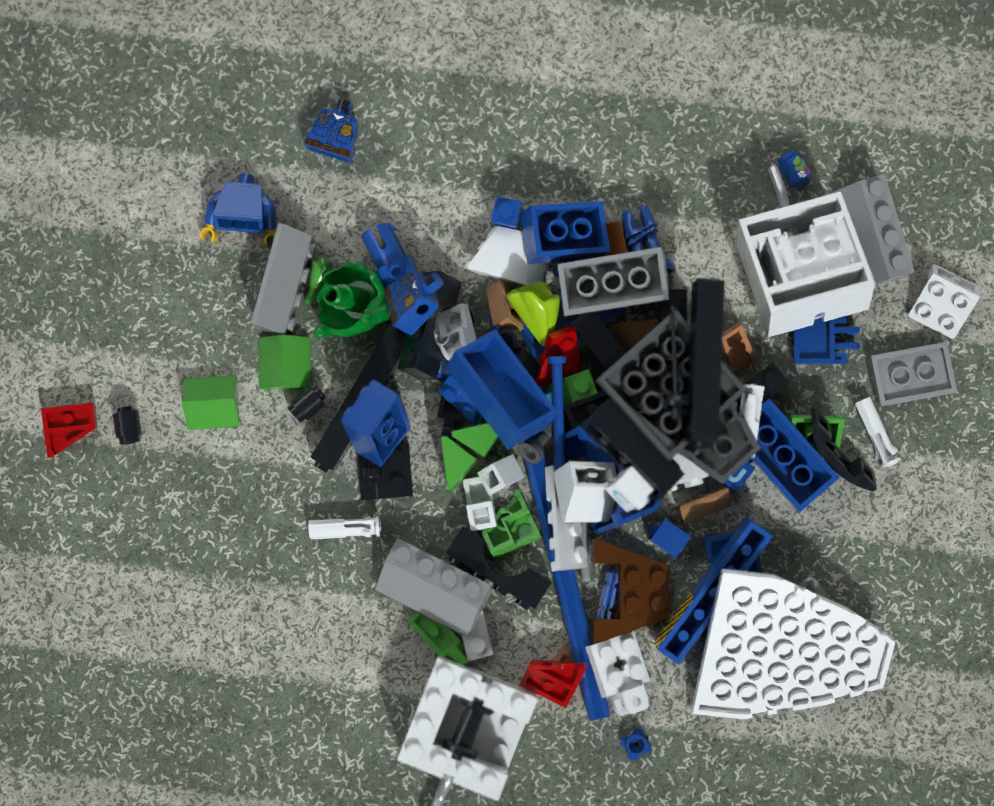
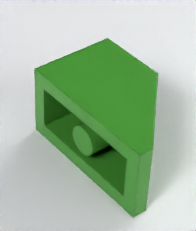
(576, 387)

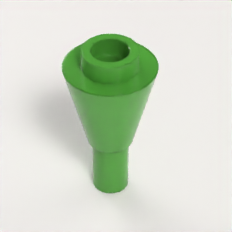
(318, 269)

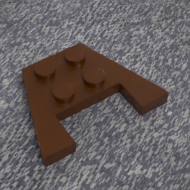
(641, 591)

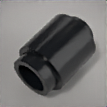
(307, 403)
(127, 425)

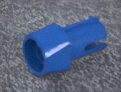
(392, 260)

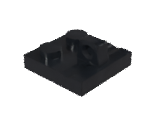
(390, 480)

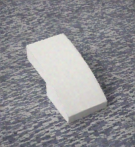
(479, 505)

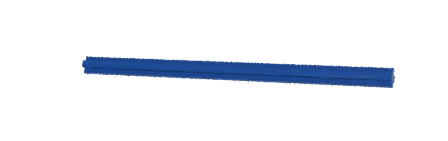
(567, 589)

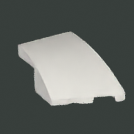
(505, 258)

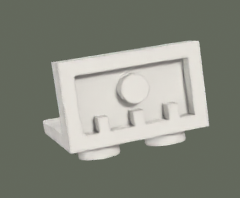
(945, 301)

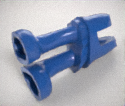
(635, 236)

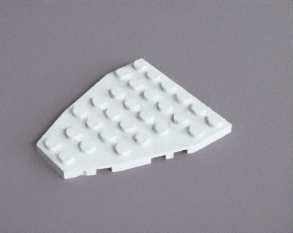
(784, 649)

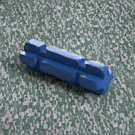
(608, 596)

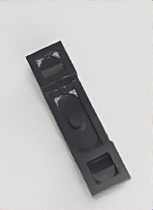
(855, 472)

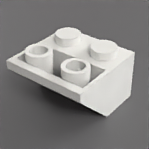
(583, 491)

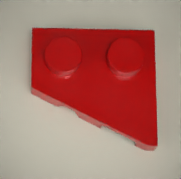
(559, 343)
(67, 425)
(553, 679)

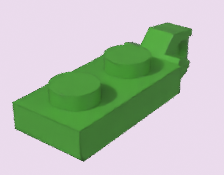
(439, 638)

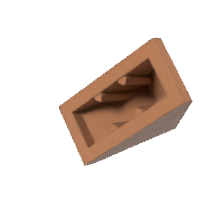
(737, 348)

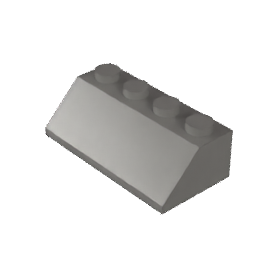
(878, 229)
(283, 281)
(614, 281)
(433, 587)

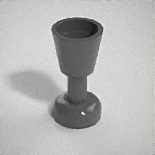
(532, 449)

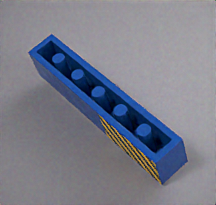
(697, 608)

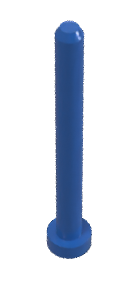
(558, 421)

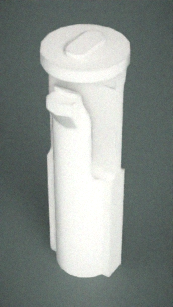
(751, 406)
(884, 449)
(342, 528)

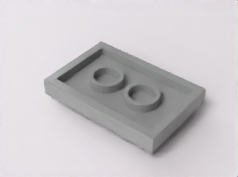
(913, 374)

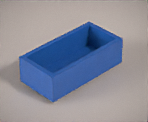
(501, 389)

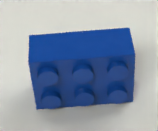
(564, 232)
(376, 423)

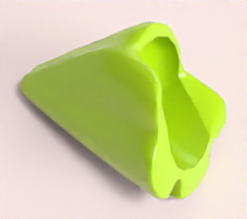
(536, 308)

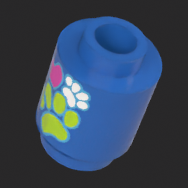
(794, 170)

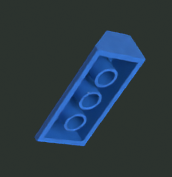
(790, 459)

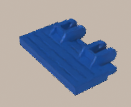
(817, 343)

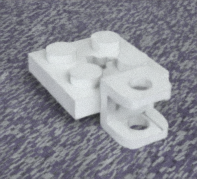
(623, 684)

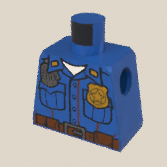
(334, 133)
(412, 300)

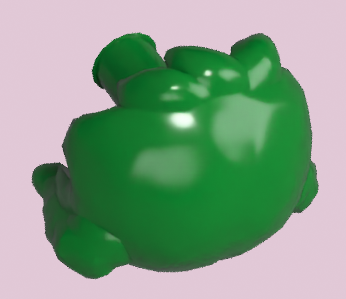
(350, 301)

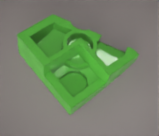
(513, 529)

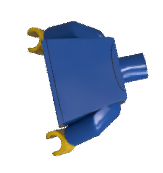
(240, 208)

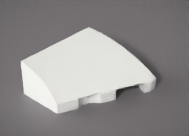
(454, 329)

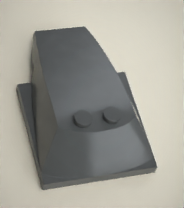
(645, 379)

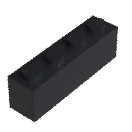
(630, 447)

